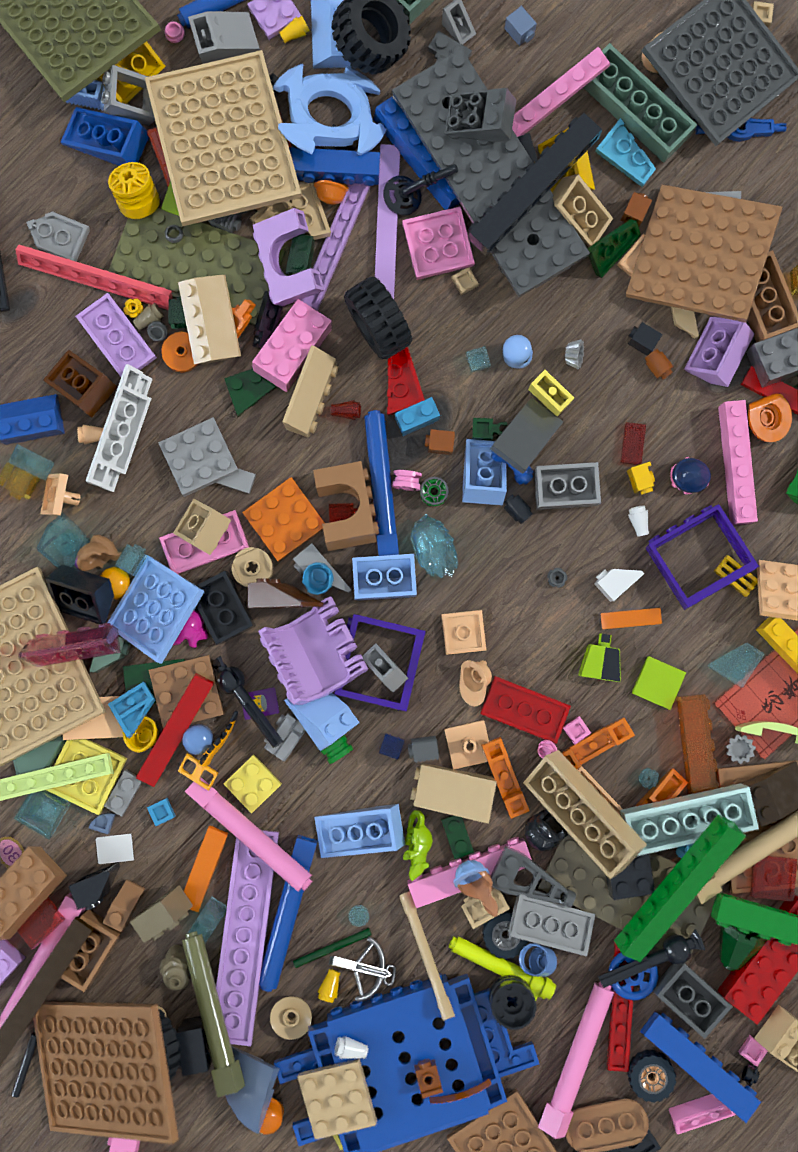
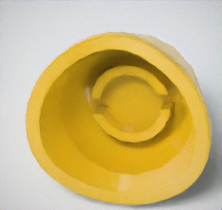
(144, 736)

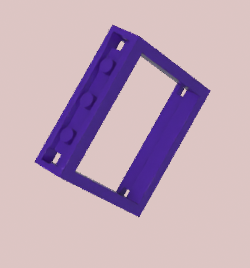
(691, 522)
(403, 705)

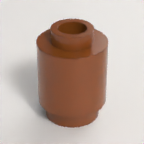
(659, 364)

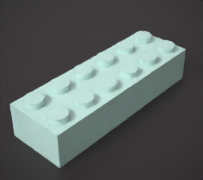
(685, 818)

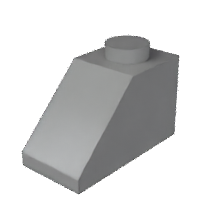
(384, 667)

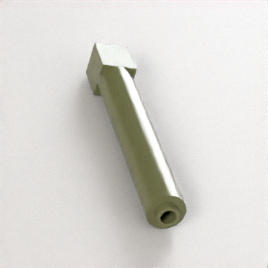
(227, 1071)

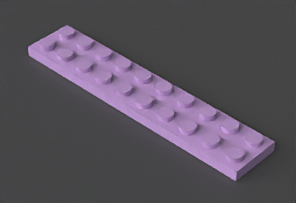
(244, 941)

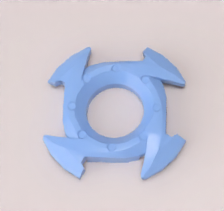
(347, 87)

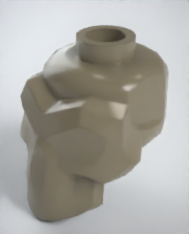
(175, 968)

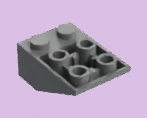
(481, 115)

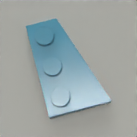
(625, 154)

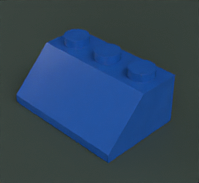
(30, 419)

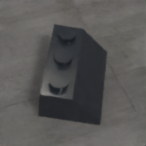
(81, 593)

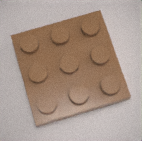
(172, 680)

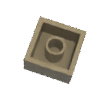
(162, 915)

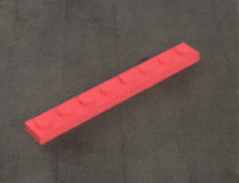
(93, 276)

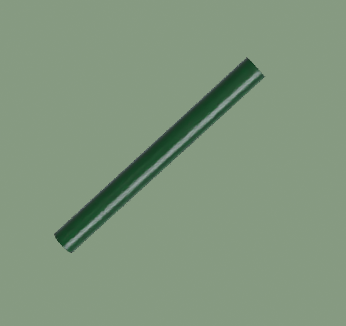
(332, 947)

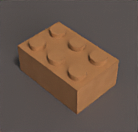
(93, 952)

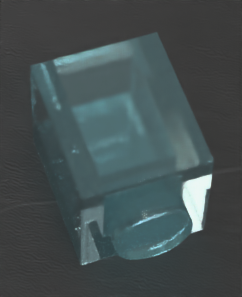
(131, 559)

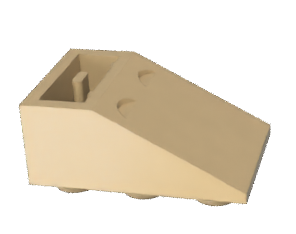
(780, 1036)

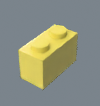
(551, 393)

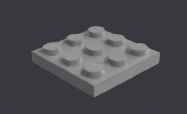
(198, 457)

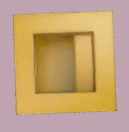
(641, 478)

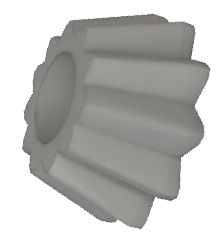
(575, 354)
(740, 749)

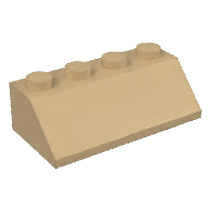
(209, 319)
(310, 392)

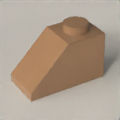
(123, 906)

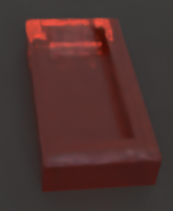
(633, 443)

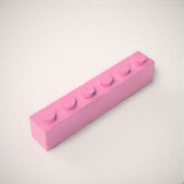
(737, 462)
(439, 881)

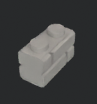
(291, 732)

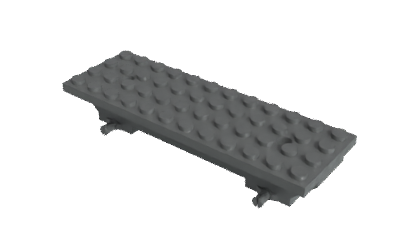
(543, 239)

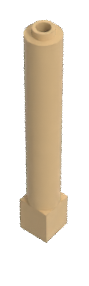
(750, 854)

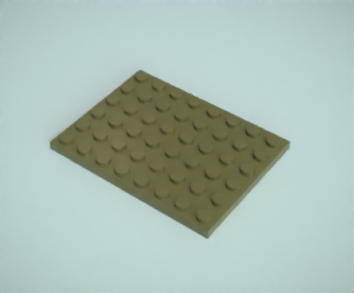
(76, 38)

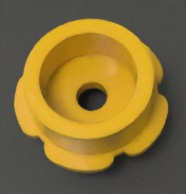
(128, 307)

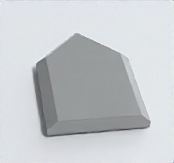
(59, 235)

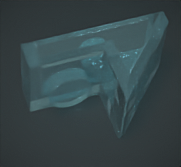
(31, 462)
(209, 918)

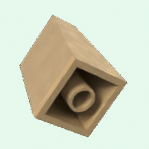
(454, 792)

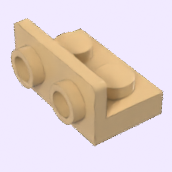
(477, 914)

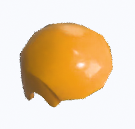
(119, 580)

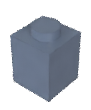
(520, 26)

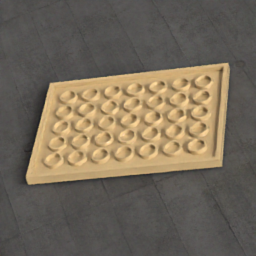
(222, 138)
(36, 700)

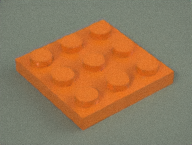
(284, 519)

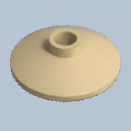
(289, 1027)

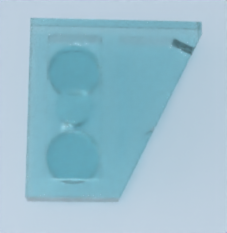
(738, 664)

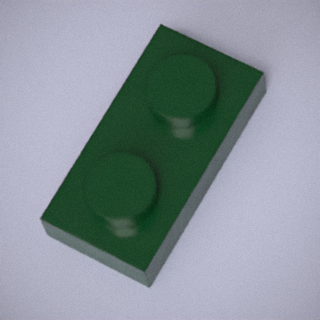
(457, 836)

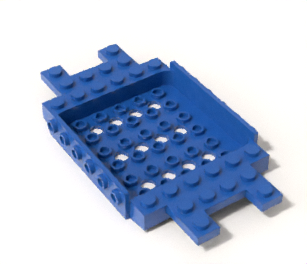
(476, 1044)

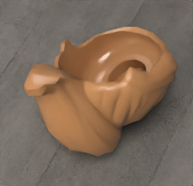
(96, 553)

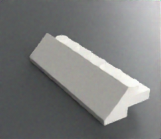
(121, 429)

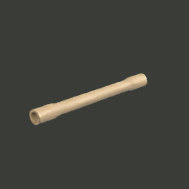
(442, 999)

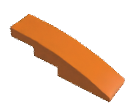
(205, 866)

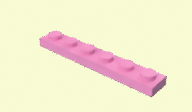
(560, 91)

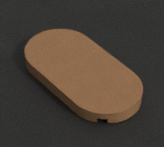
(607, 1126)

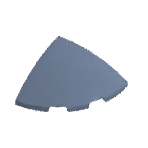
(253, 1099)

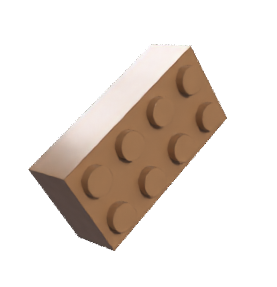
(773, 306)
(26, 887)

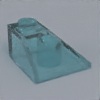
(62, 541)
(42, 812)

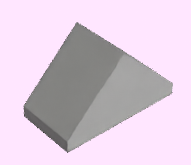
(457, 22)

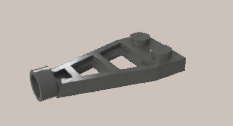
(507, 869)

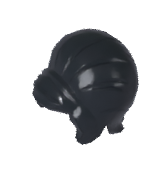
(544, 831)

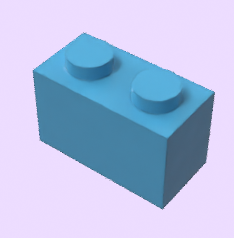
(417, 416)

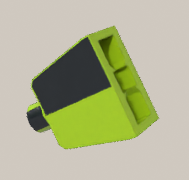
(601, 661)

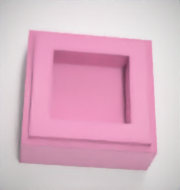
(576, 730)
(752, 1051)

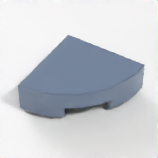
(103, 823)

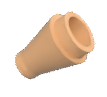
(89, 434)

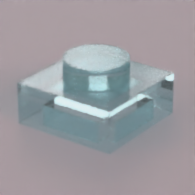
(478, 359)

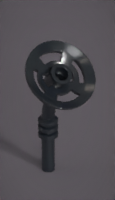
(408, 187)

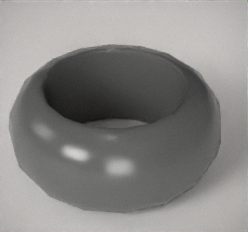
(178, 238)

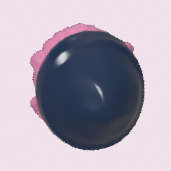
(690, 475)

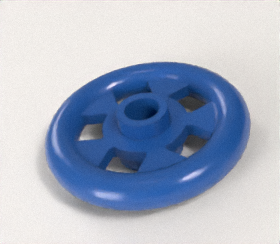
(625, 991)

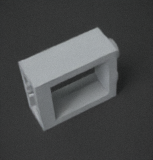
(111, 106)

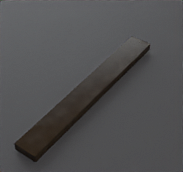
(42, 985)

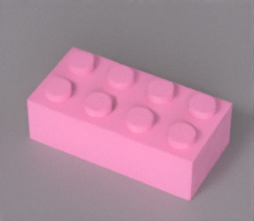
(290, 343)

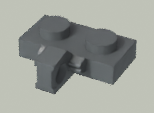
(443, 46)

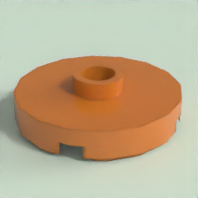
(175, 361)

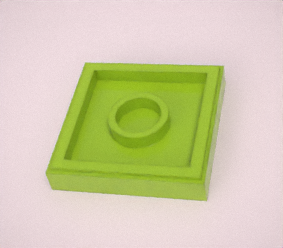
(658, 682)

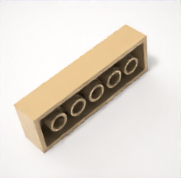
(584, 814)

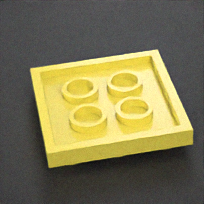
(94, 792)

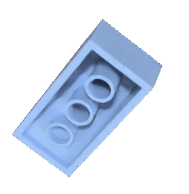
(360, 831)

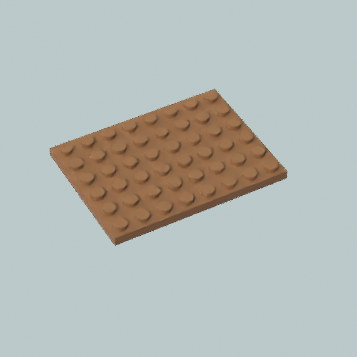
(105, 1070)

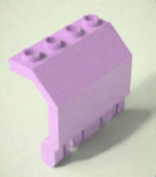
(312, 654)

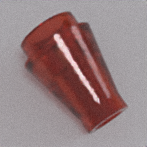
(348, 410)

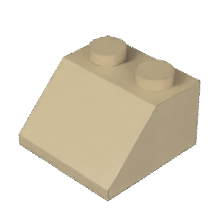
(202, 526)

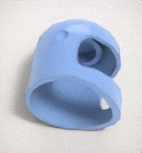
(516, 351)

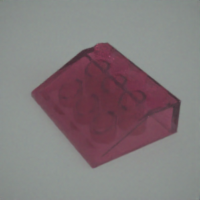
(71, 646)

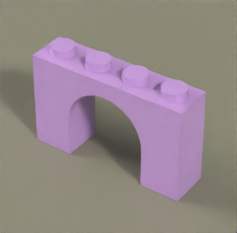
(270, 237)

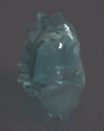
(434, 547)

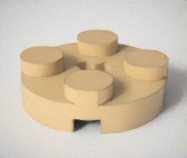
(242, 561)

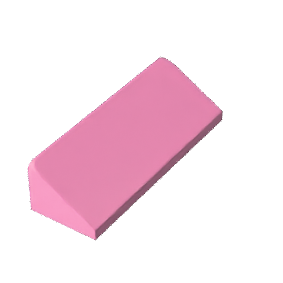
(698, 1113)

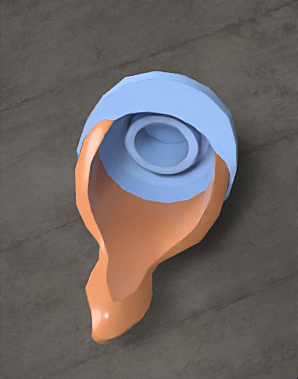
(476, 883)

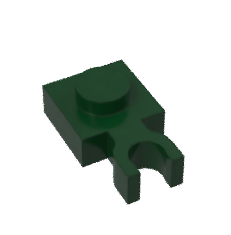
(484, 428)

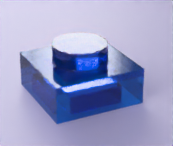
(391, 746)

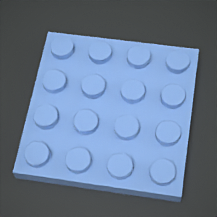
(155, 609)

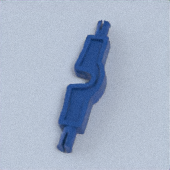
(753, 128)

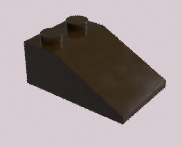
(774, 793)

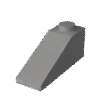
(311, 555)

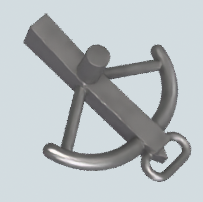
(355, 966)

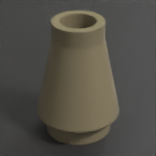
(148, 315)

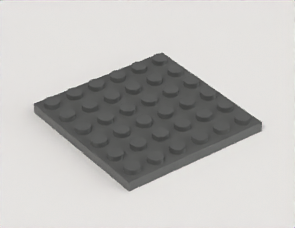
(721, 64)

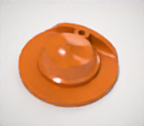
(770, 418)

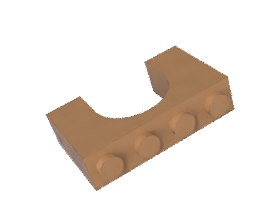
(360, 527)

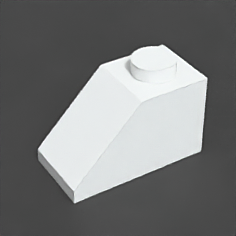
(616, 582)

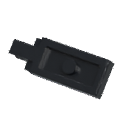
(266, 321)

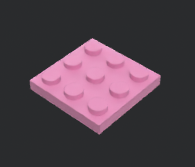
(438, 243)

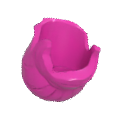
(193, 630)

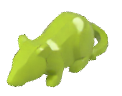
(419, 842)

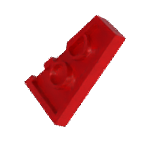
(403, 383)

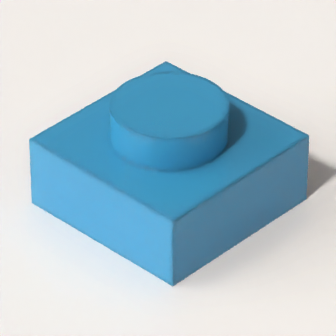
(161, 812)

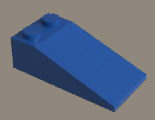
(105, 136)

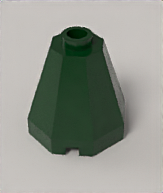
(738, 947)

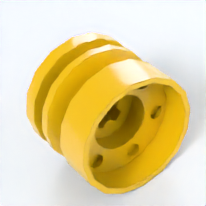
(134, 190)

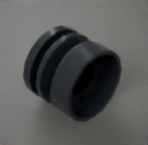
(512, 1014)

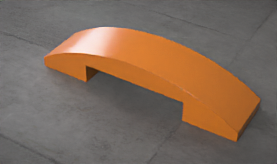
(598, 742)
(505, 777)

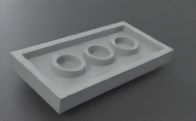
(551, 925)

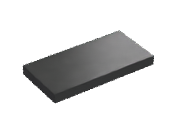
(526, 435)

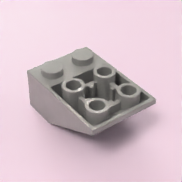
(223, 35)

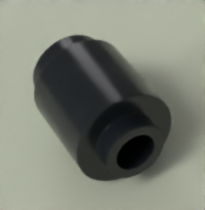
(517, 508)

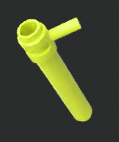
(540, 986)

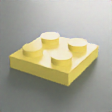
(252, 783)

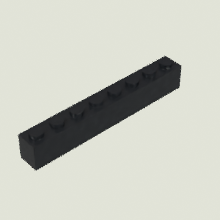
(534, 184)

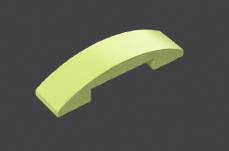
(756, 728)

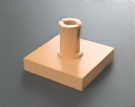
(56, 495)
(466, 744)

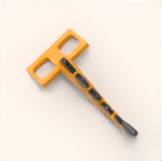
(206, 758)

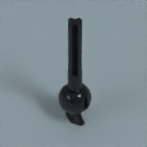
(231, 681)
(675, 949)

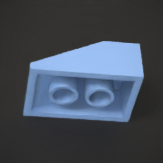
(483, 477)
(324, 719)

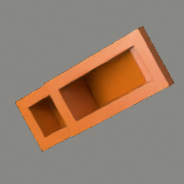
(668, 787)

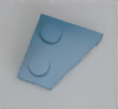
(132, 708)

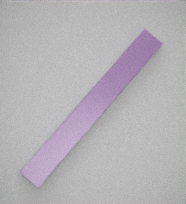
(386, 219)
(335, 244)

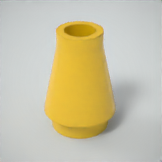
(295, 29)
(329, 988)

